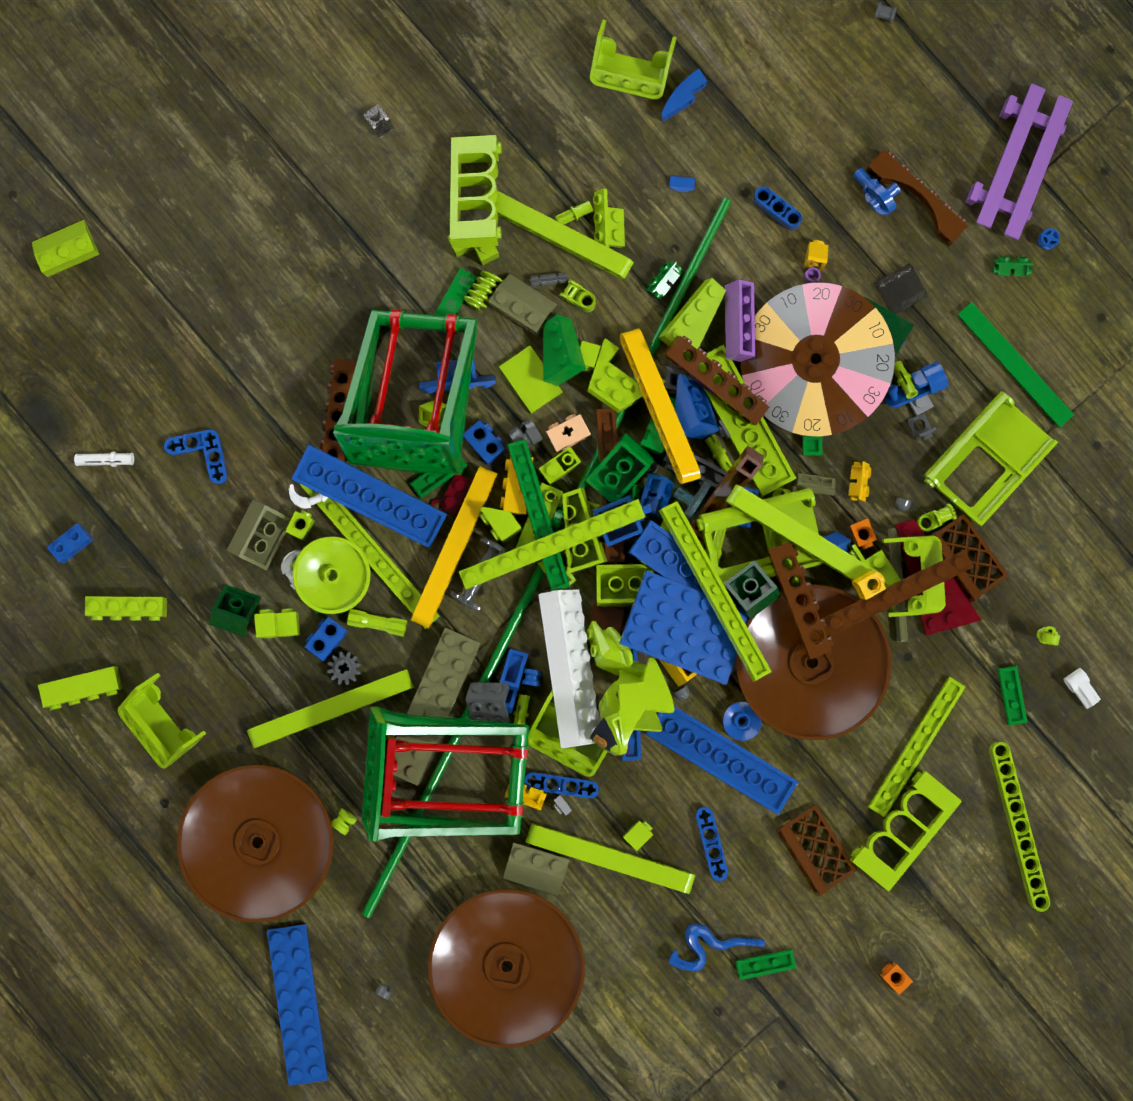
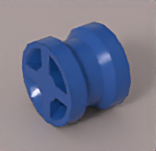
(1050, 235)
(532, 677)

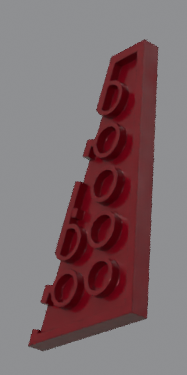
(957, 609)

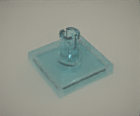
(692, 501)

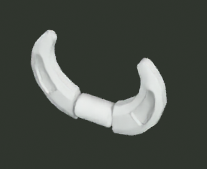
(303, 502)
(285, 566)

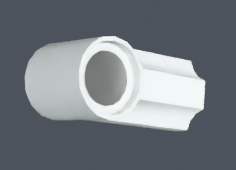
(1079, 683)

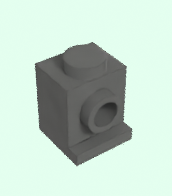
(672, 373)

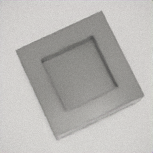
(921, 405)
(561, 805)

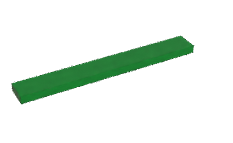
(1015, 365)
(537, 510)

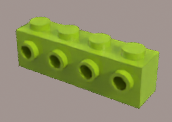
(553, 500)
(126, 607)
(79, 687)

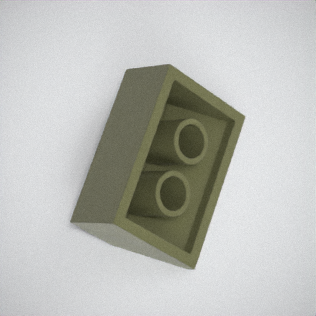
(522, 304)
(259, 535)
(536, 868)

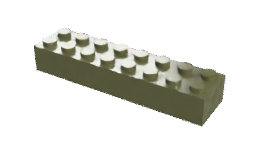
(436, 697)

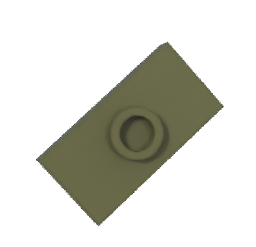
(818, 484)

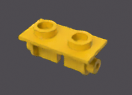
(861, 474)
(532, 797)

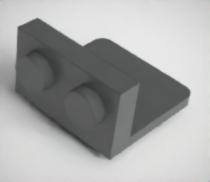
(487, 701)

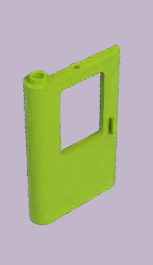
(1009, 440)
(795, 504)

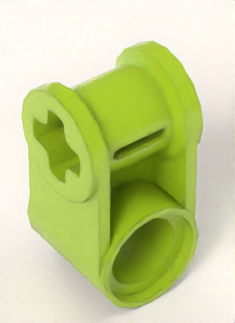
(575, 294)

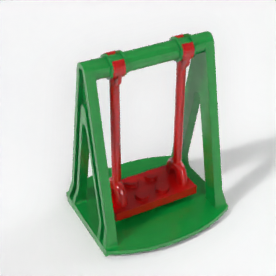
(399, 446)
(380, 780)

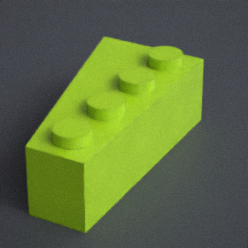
(695, 315)
(591, 552)

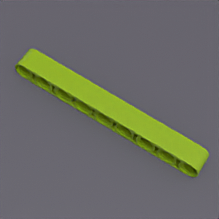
(562, 236)
(798, 534)
(330, 708)
(1026, 833)
(610, 858)

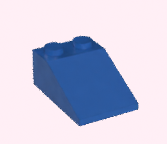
(694, 409)

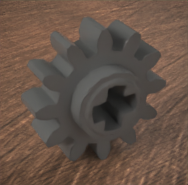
(347, 674)

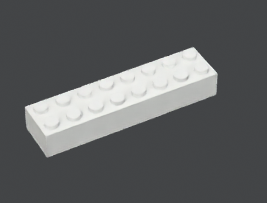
(569, 666)

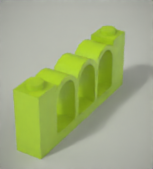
(477, 232)
(939, 796)

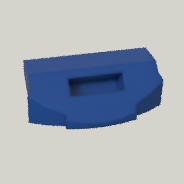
(682, 184)

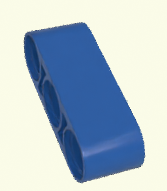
(780, 217)

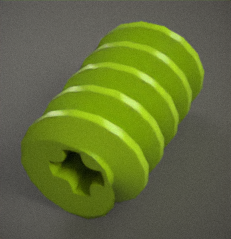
(482, 290)

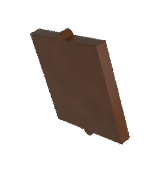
(607, 617)

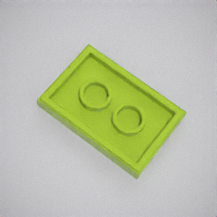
(526, 377)

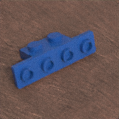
(483, 381)

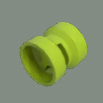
(344, 821)

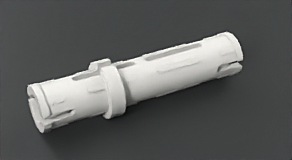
(104, 459)

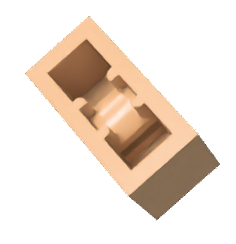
(561, 442)

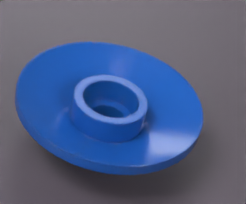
(745, 731)

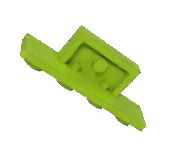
(608, 222)
(879, 563)

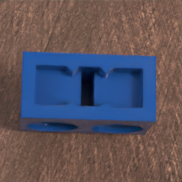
(480, 445)
(656, 493)
(70, 543)
(330, 642)

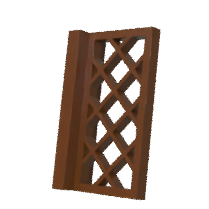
(964, 581)
(801, 858)

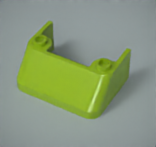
(627, 72)
(931, 553)
(154, 726)
(546, 739)

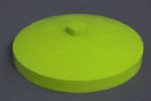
(331, 575)

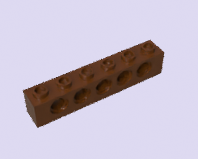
(675, 355)
(337, 369)
(790, 593)

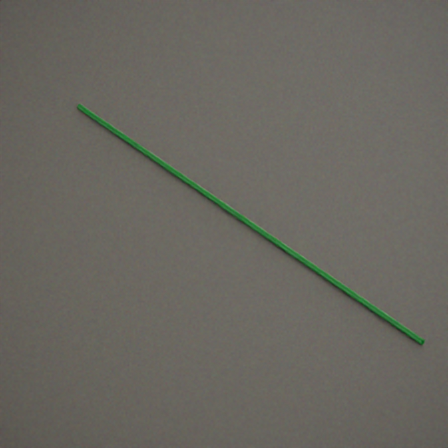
(538, 573)

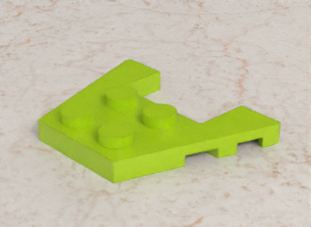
(612, 384)

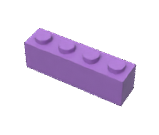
(740, 320)

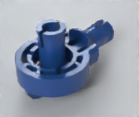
(876, 195)

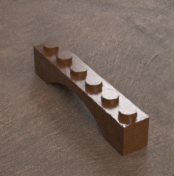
(946, 223)
(740, 473)

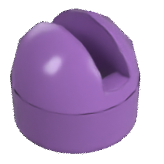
(812, 272)

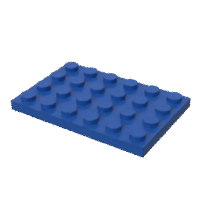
(679, 628)

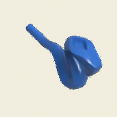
(691, 935)

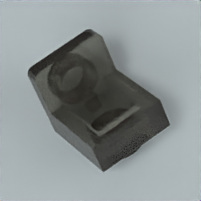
(379, 121)

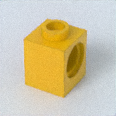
(861, 587)

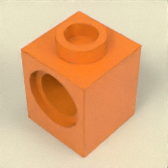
(866, 526)
(903, 982)

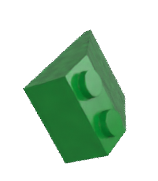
(620, 469)

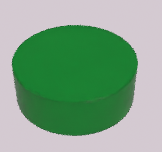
(558, 520)

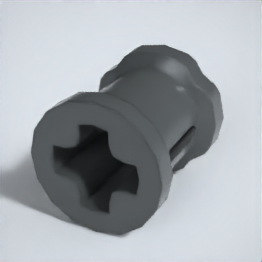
(885, 12)

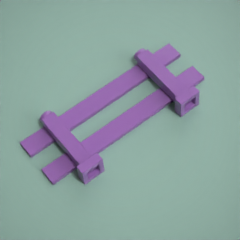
(1026, 116)

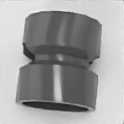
(526, 431)

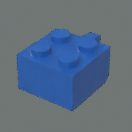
(626, 531)

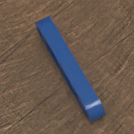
(562, 781)
(713, 843)

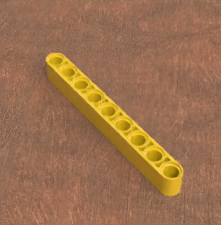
(660, 406)
(454, 547)

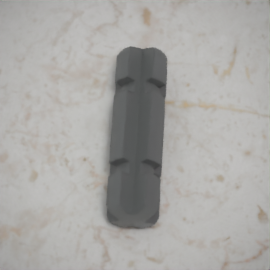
(548, 279)

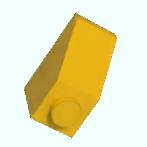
(816, 255)

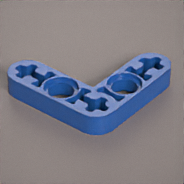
(202, 444)

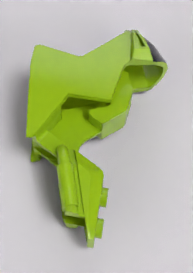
(631, 699)

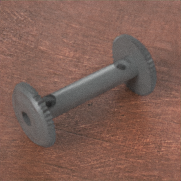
(466, 598)

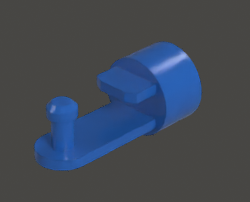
(926, 381)

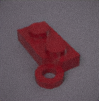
(454, 495)

